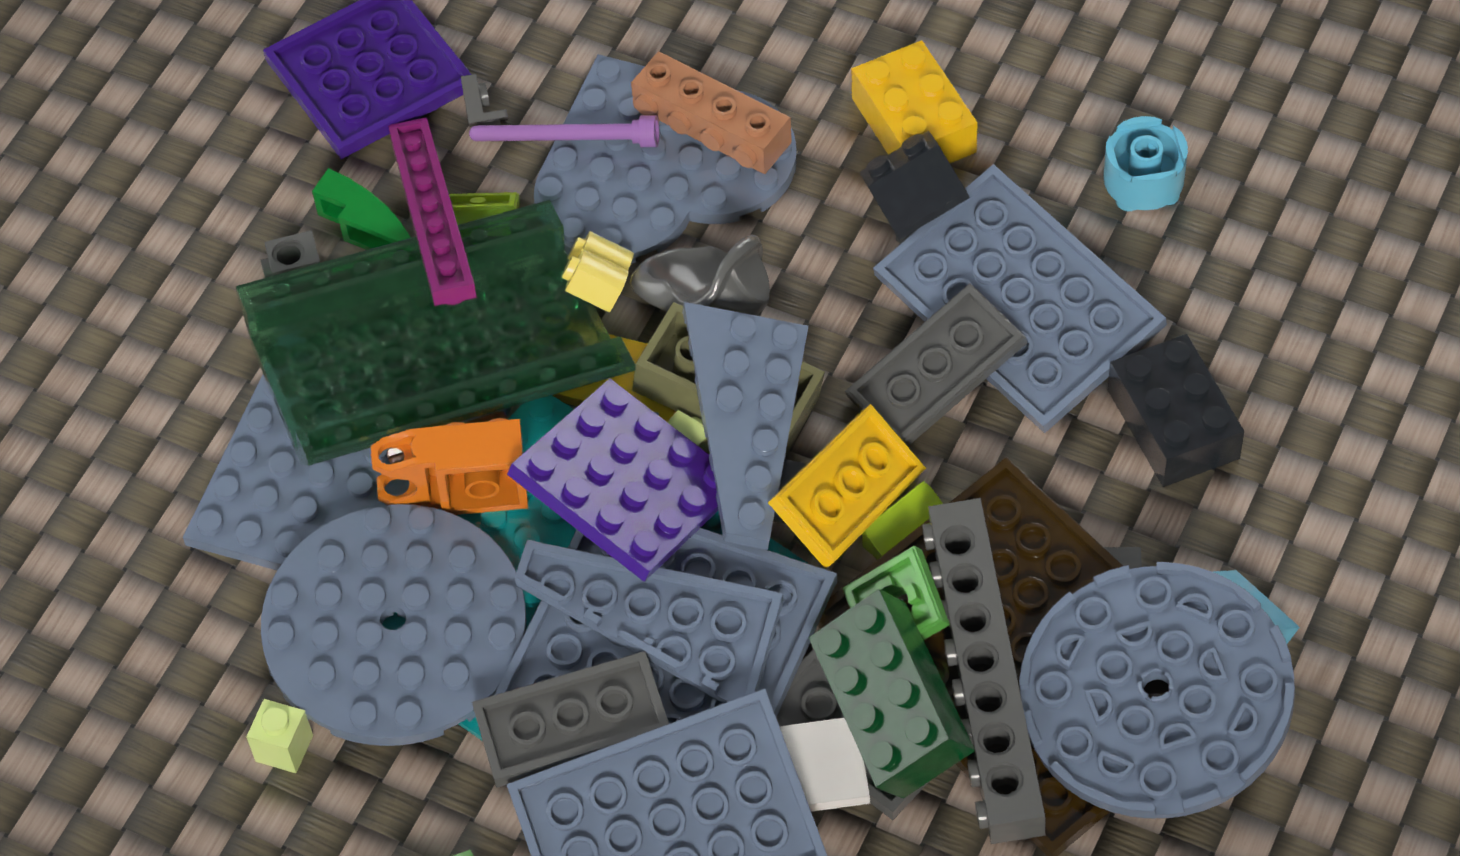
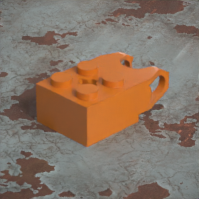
(455, 467)

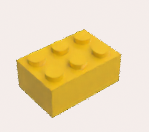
(911, 95)

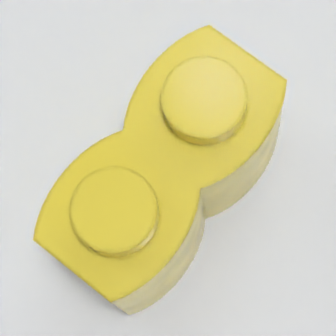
(597, 270)

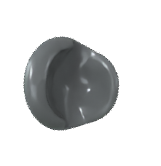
(706, 277)

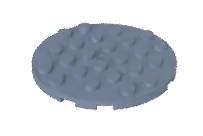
(380, 683)
(1169, 752)

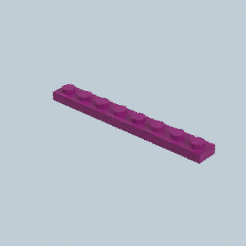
(432, 213)

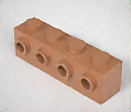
(711, 112)

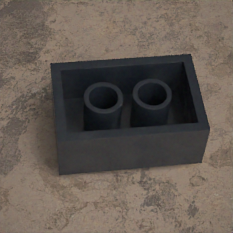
(1175, 410)

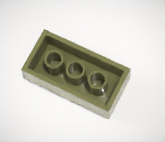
(668, 374)

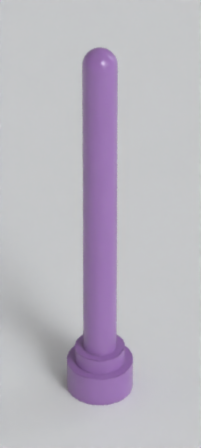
(641, 131)

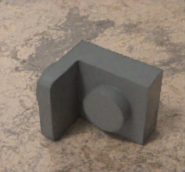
(475, 98)

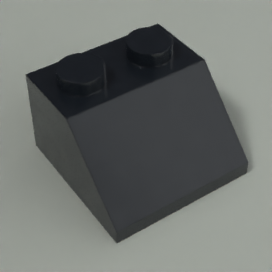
(914, 184)

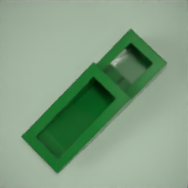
(361, 215)

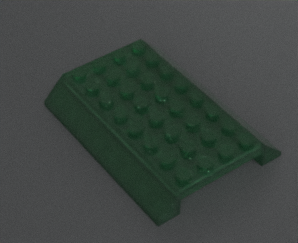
(368, 354)

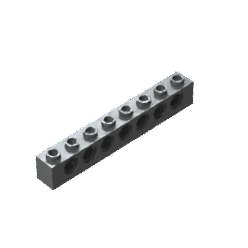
(1022, 811)

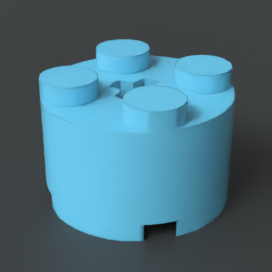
(1145, 164)

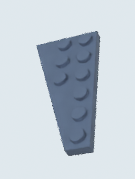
(746, 399)
(685, 622)

